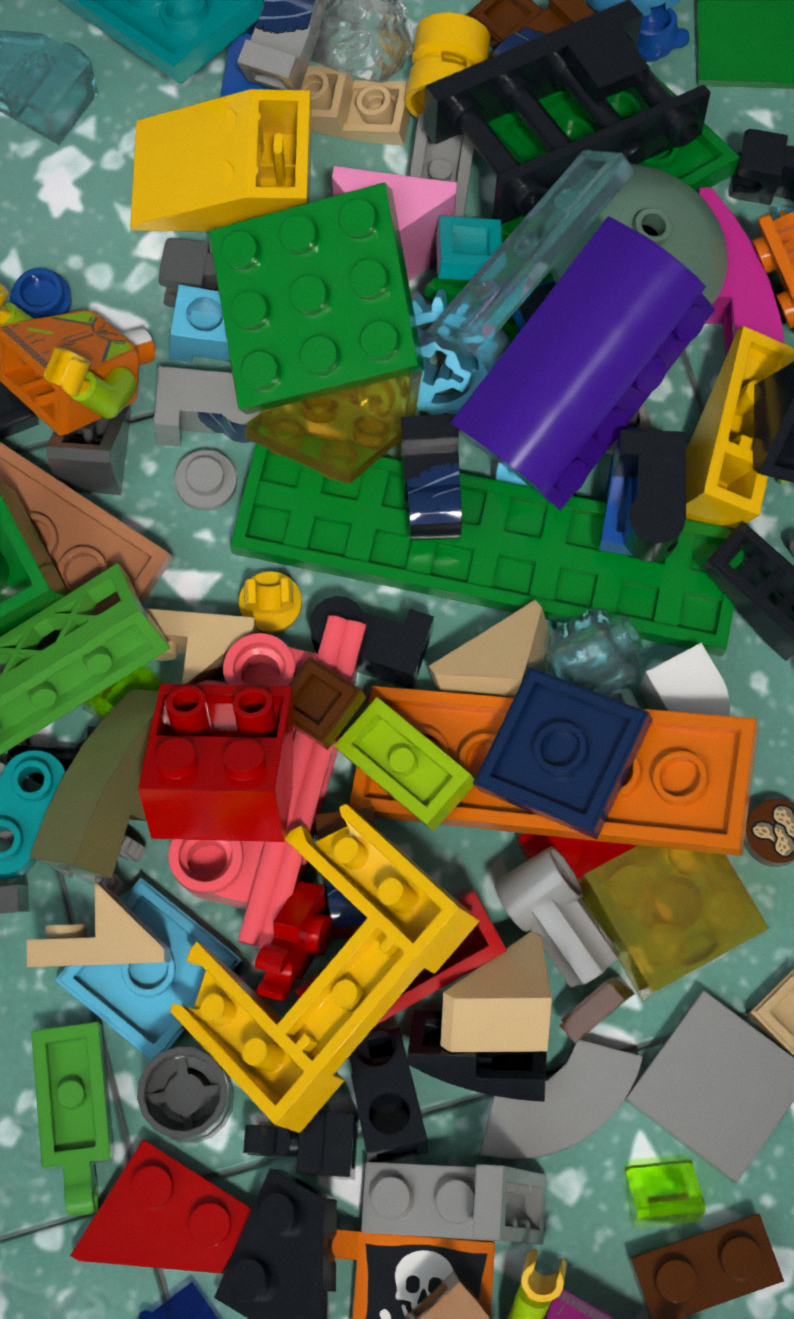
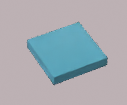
(140, 995)

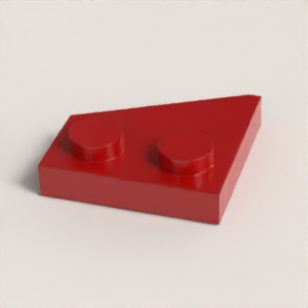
(164, 1218)

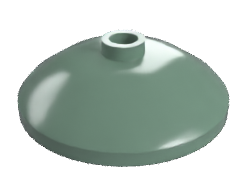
(678, 216)

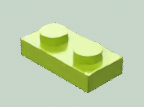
(405, 764)

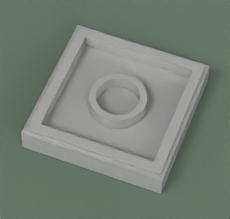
(717, 1087)

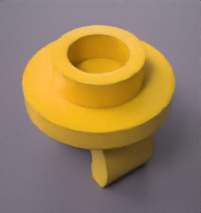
(271, 600)

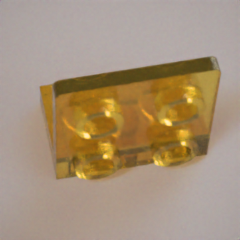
(341, 430)

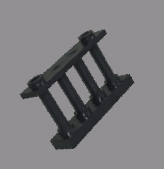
(534, 71)

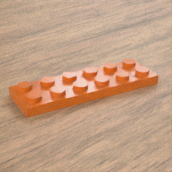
(680, 793)

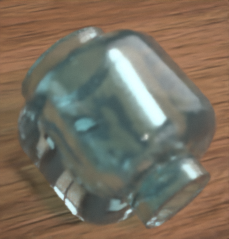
(595, 651)

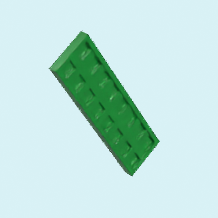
(507, 555)

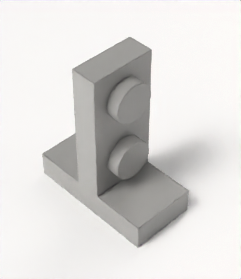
(454, 1202)

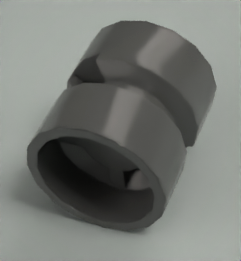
(185, 1095)

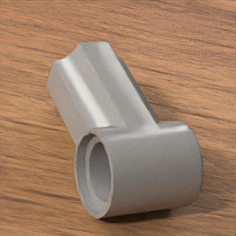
(548, 901)

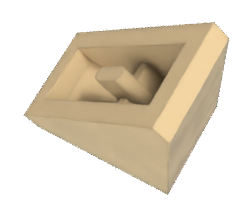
(496, 658)
(501, 1003)

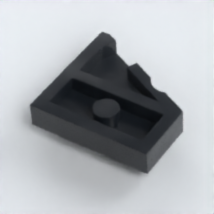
(284, 1253)

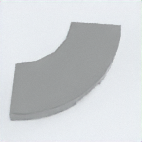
(575, 1105)

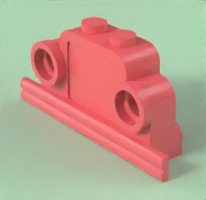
(260, 873)

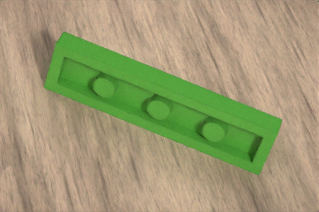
(83, 660)

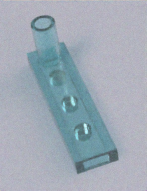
(528, 254)

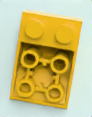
(222, 161)

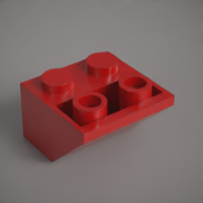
(219, 763)

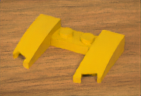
(294, 1059)

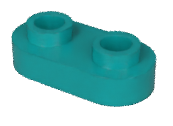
(24, 811)

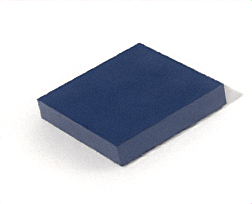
(563, 752)

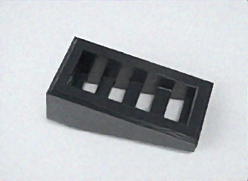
(760, 612)

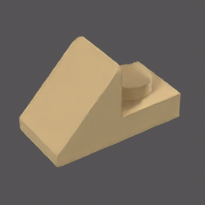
(202, 639)
(118, 939)

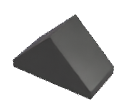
(92, 456)

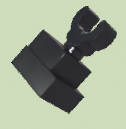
(322, 1148)

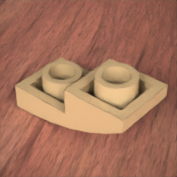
(357, 107)

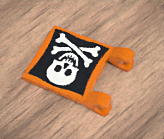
(402, 1270)

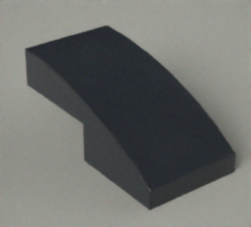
(492, 1073)

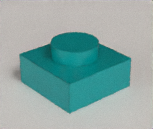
(465, 245)

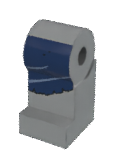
(282, 43)
(197, 403)

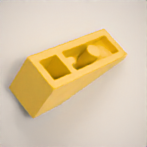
(719, 458)

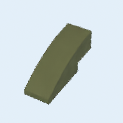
(99, 792)

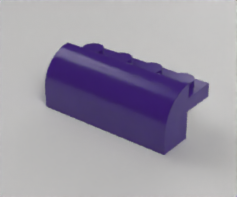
(585, 361)

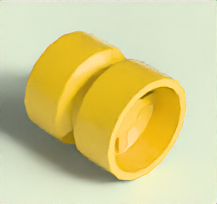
(441, 48)

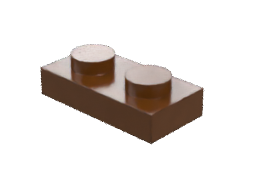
(706, 1269)

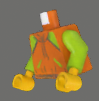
(70, 365)

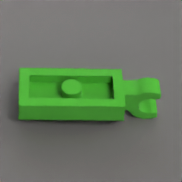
(73, 1109)

